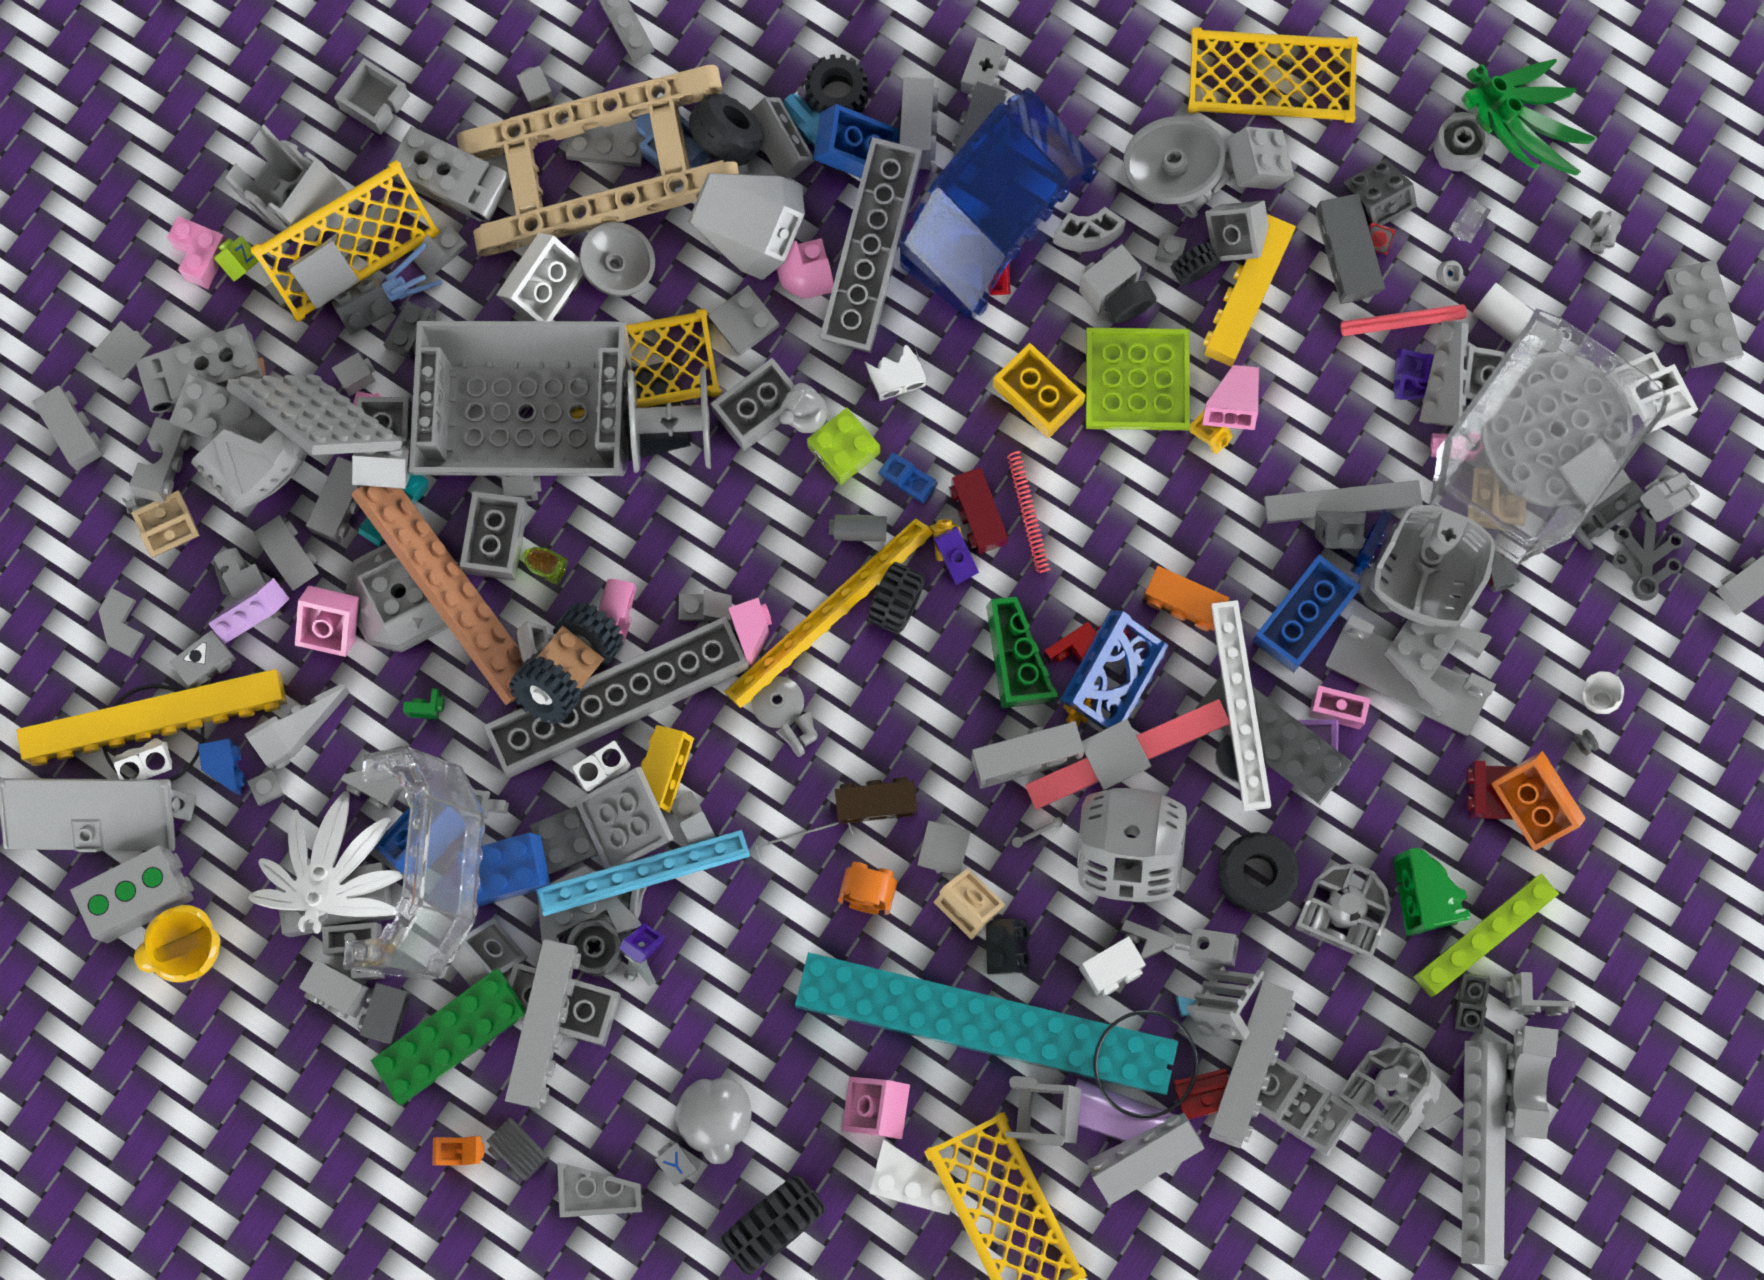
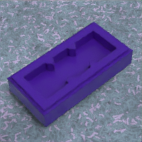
(956, 555)

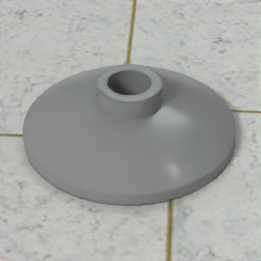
(785, 712)

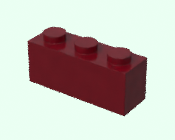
(978, 511)

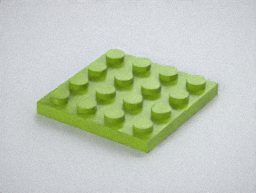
(1137, 379)

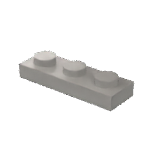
(628, 28)

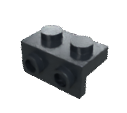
(1007, 946)

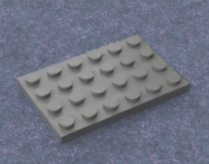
(314, 415)

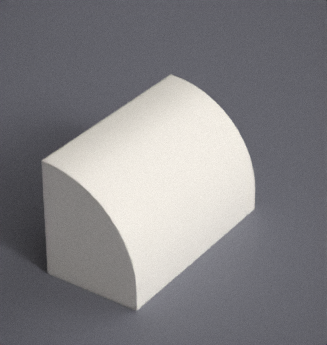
(1503, 312)

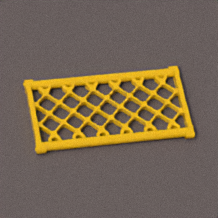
(1281, 40)
(334, 206)
(670, 397)
(1034, 1189)

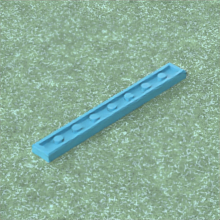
(642, 873)

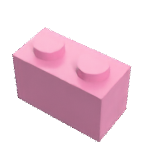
(1335, 704)

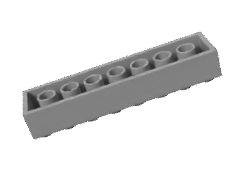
(871, 245)

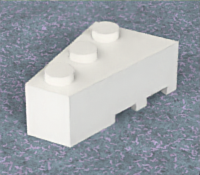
(908, 1181)

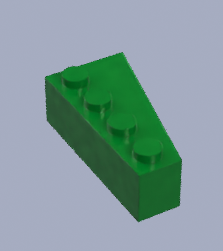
(1017, 661)

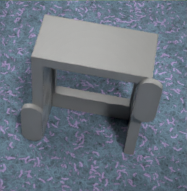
(1070, 1111)

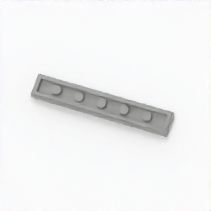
(345, 242)
(1351, 499)

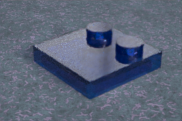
(1374, 539)

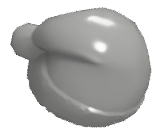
(804, 409)

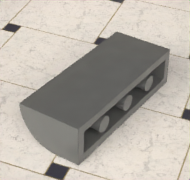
(1349, 248)

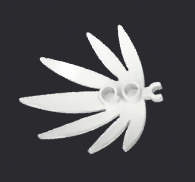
(318, 884)

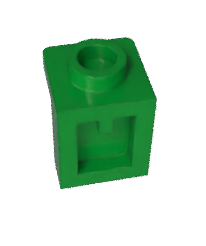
(422, 709)

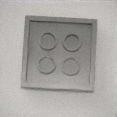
(624, 819)

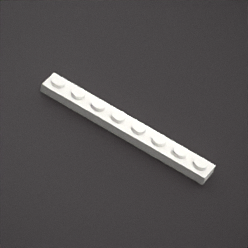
(1240, 706)

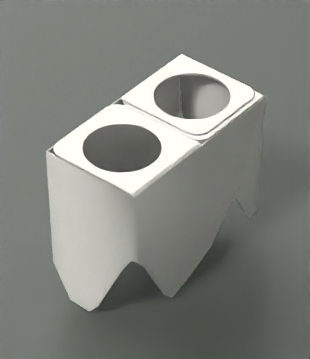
(897, 378)
(153, 745)
(596, 758)

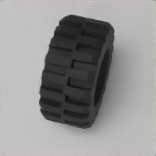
(772, 1225)

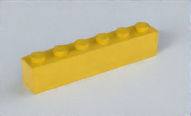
(1247, 295)

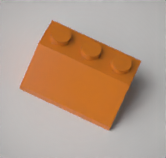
(1538, 801)

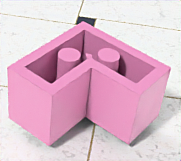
(200, 249)

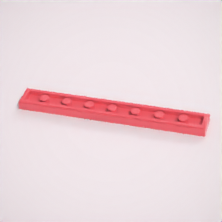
(1153, 742)

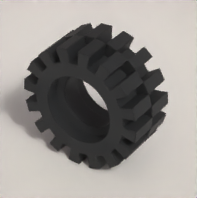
(1195, 264)

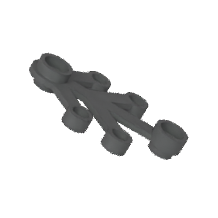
(1646, 557)

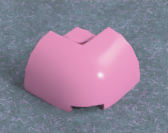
(806, 270)
(617, 603)

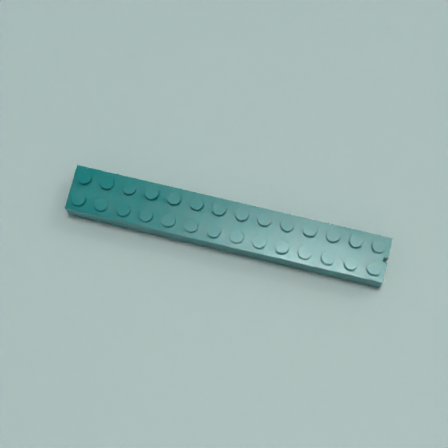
(985, 1024)

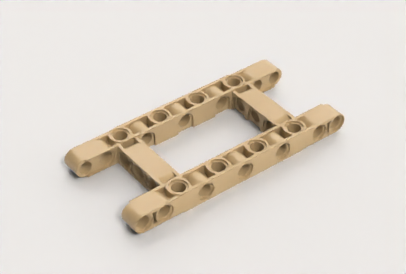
(584, 114)

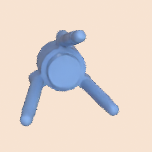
(398, 288)

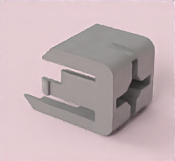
(287, 184)

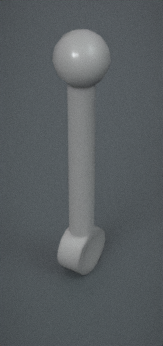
(1017, 841)

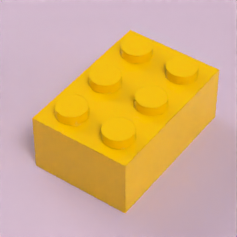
(1038, 390)

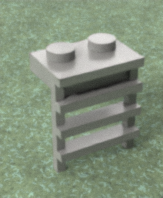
(1221, 1014)

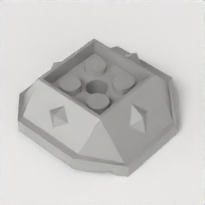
(381, 617)

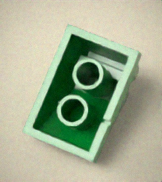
(1427, 894)

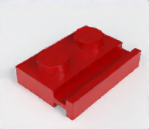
(1205, 1094)

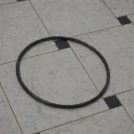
(147, 687)
(1095, 1063)

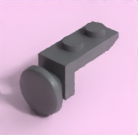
(1609, 513)

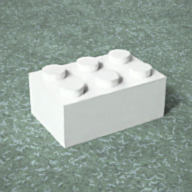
(541, 279)

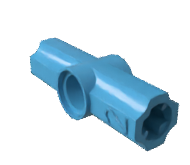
(803, 117)

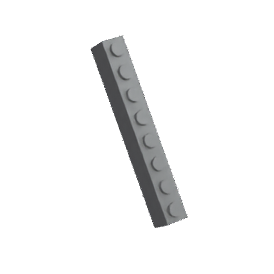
(1484, 1153)

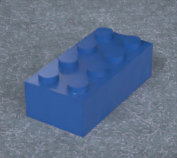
(1306, 613)

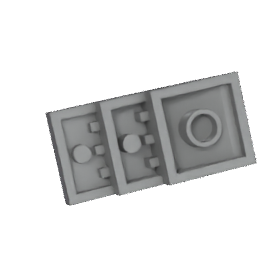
(1304, 1108)

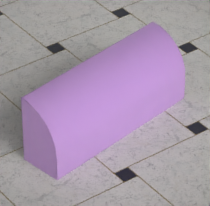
(1103, 1118)

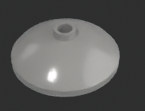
(625, 248)

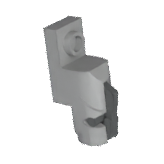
(236, 576)

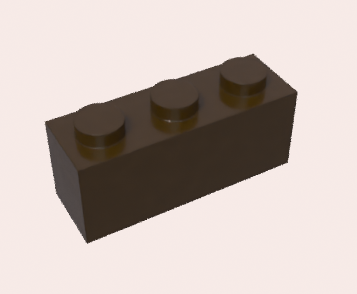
(876, 801)

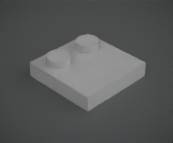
(743, 320)

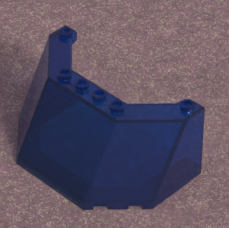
(993, 201)

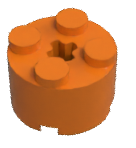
(868, 889)

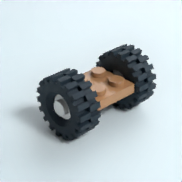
(553, 680)

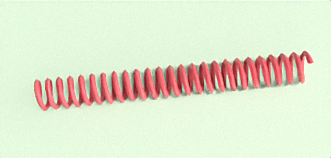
(1027, 512)

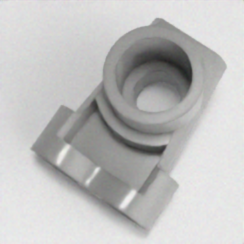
(1606, 231)

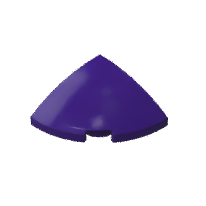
(1411, 374)

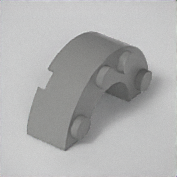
(1528, 1081)

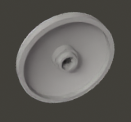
(1174, 160)

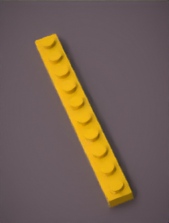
(827, 613)

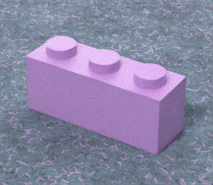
(249, 611)

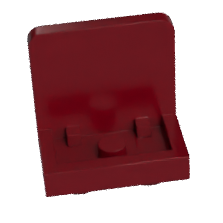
(1482, 798)

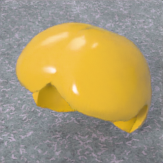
(179, 945)

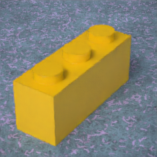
(666, 763)

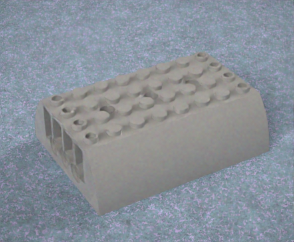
(512, 368)

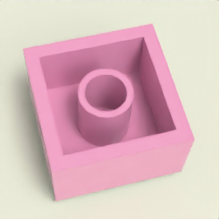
(326, 621)

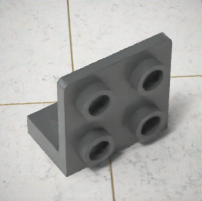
(1383, 192)

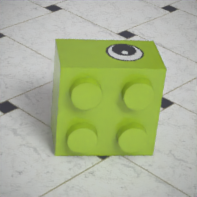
(843, 446)

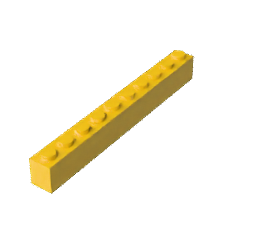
(151, 717)

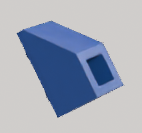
(220, 762)

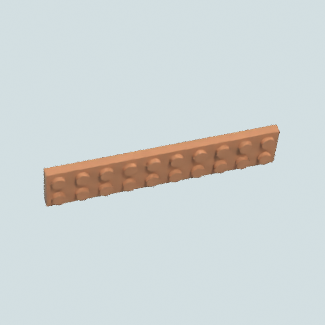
(443, 584)

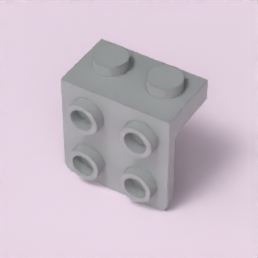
(1520, 995)

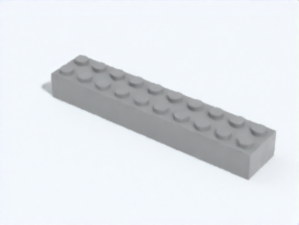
(621, 696)

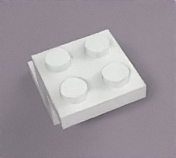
(1670, 381)

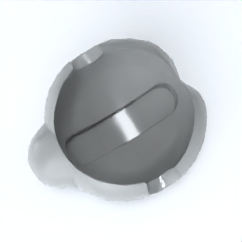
(714, 1117)

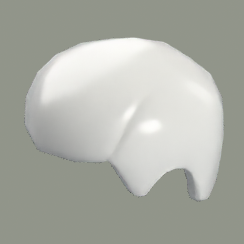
(1603, 692)

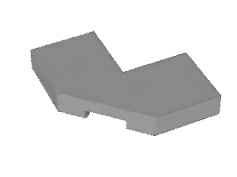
(113, 615)

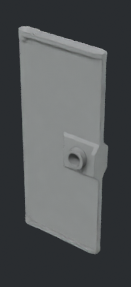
(86, 814)

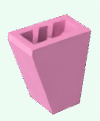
(1234, 400)

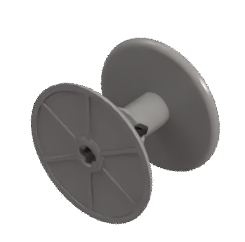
(668, 419)

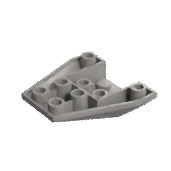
(749, 219)

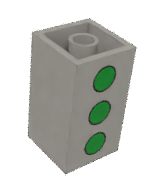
(132, 894)

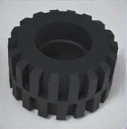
(832, 71)
(896, 598)

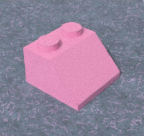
(751, 627)
(875, 1107)

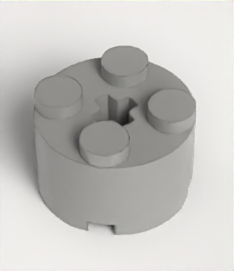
(1460, 142)

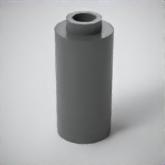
(858, 528)

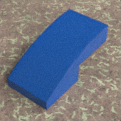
(908, 478)

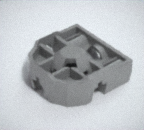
(1339, 908)
(1400, 1072)

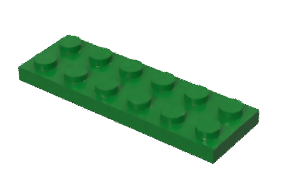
(449, 1037)

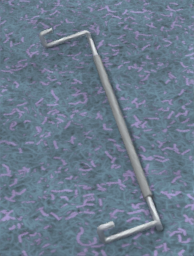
(798, 834)

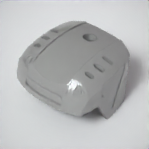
(246, 469)
(1422, 587)
(1159, 842)

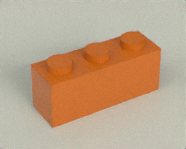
(1182, 598)

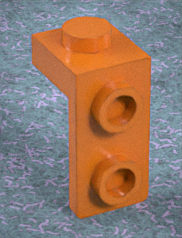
(457, 1151)

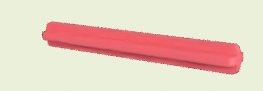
(1403, 320)

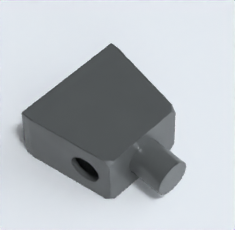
(1342, 529)

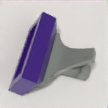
(637, 949)

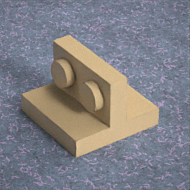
(969, 903)

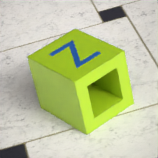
(236, 257)

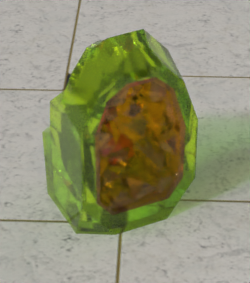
(546, 564)

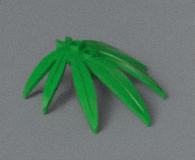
(1502, 104)

